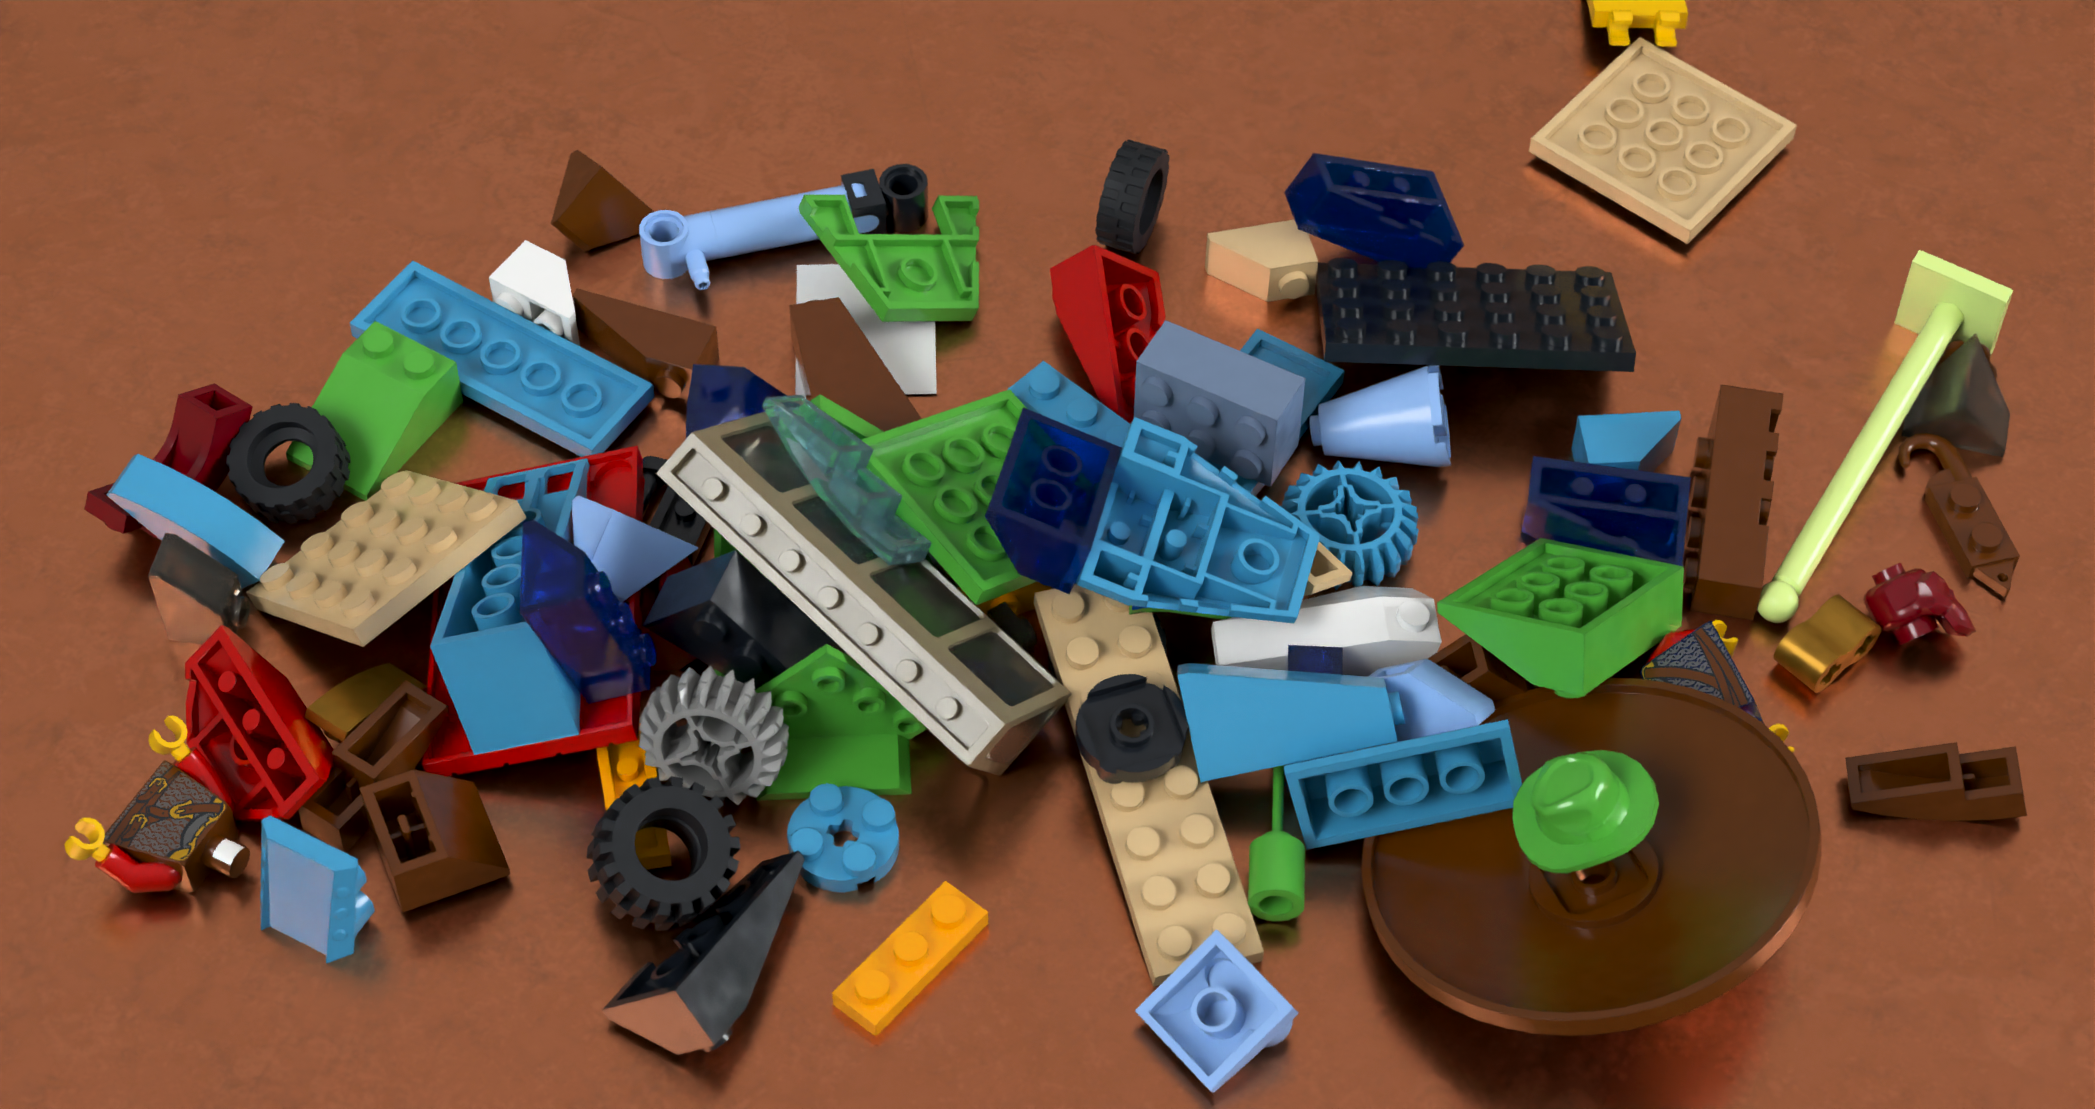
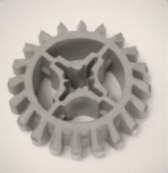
(721, 721)

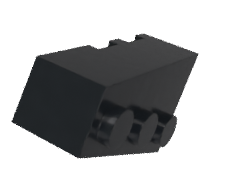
(734, 620)

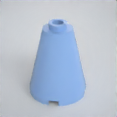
(1388, 421)

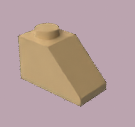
(1264, 260)

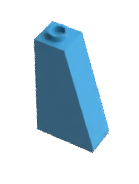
(1281, 717)

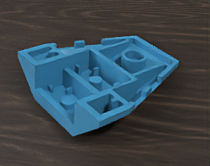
(1194, 537)

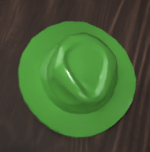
(1584, 810)

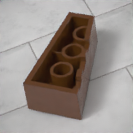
(1733, 503)

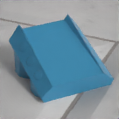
(311, 890)

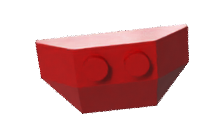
(253, 729)

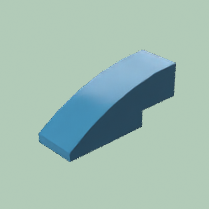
(181, 506)

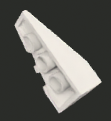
(1370, 622)

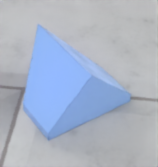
(624, 547)

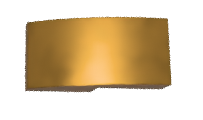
(355, 699)

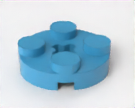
(837, 810)

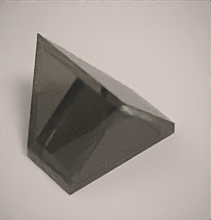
(1962, 403)

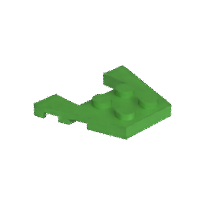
(906, 273)

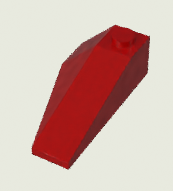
(1110, 318)

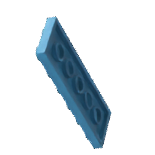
(512, 361)

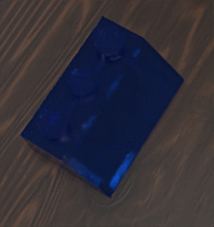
(1051, 498)
(581, 618)

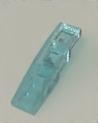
(837, 471)

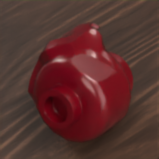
(1912, 604)

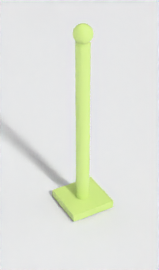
(1940, 306)

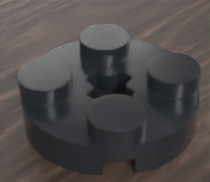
(1124, 757)

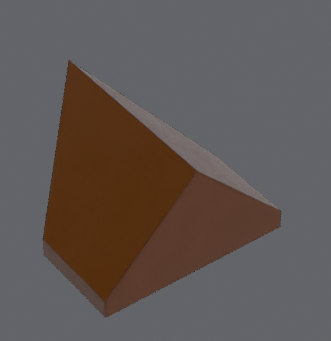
(595, 205)

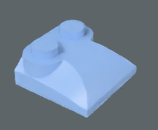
(1217, 1011)

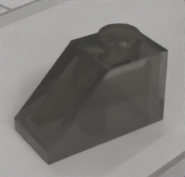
(195, 592)

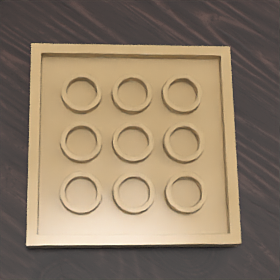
(1662, 139)
(384, 556)

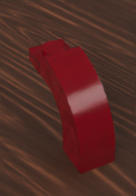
(195, 447)

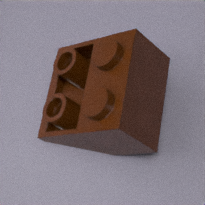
(432, 836)

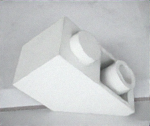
(536, 288)

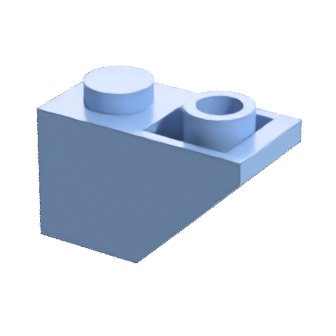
(1433, 699)

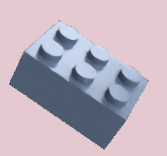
(1221, 401)

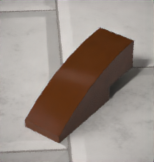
(379, 748)
(1938, 783)

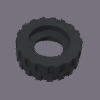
(1132, 196)
(267, 432)

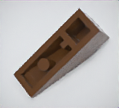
(647, 340)

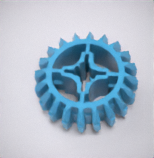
(1359, 519)

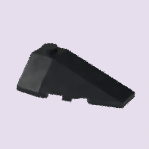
(711, 976)

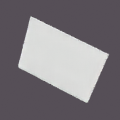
(904, 347)

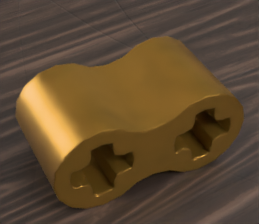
(1827, 643)

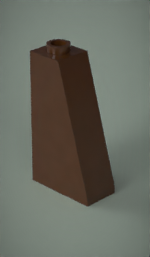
(844, 366)

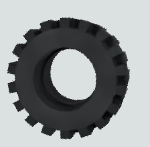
(688, 817)

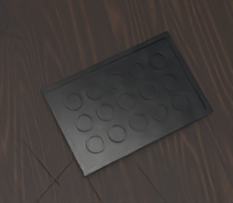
(1472, 316)

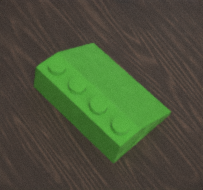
(1568, 612)

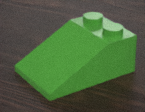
(384, 405)

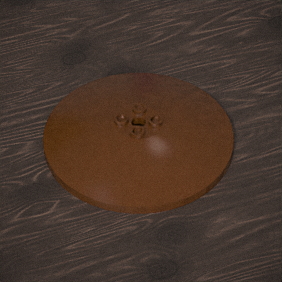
(1678, 912)

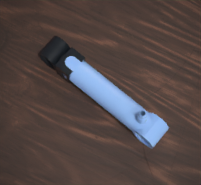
(686, 243)

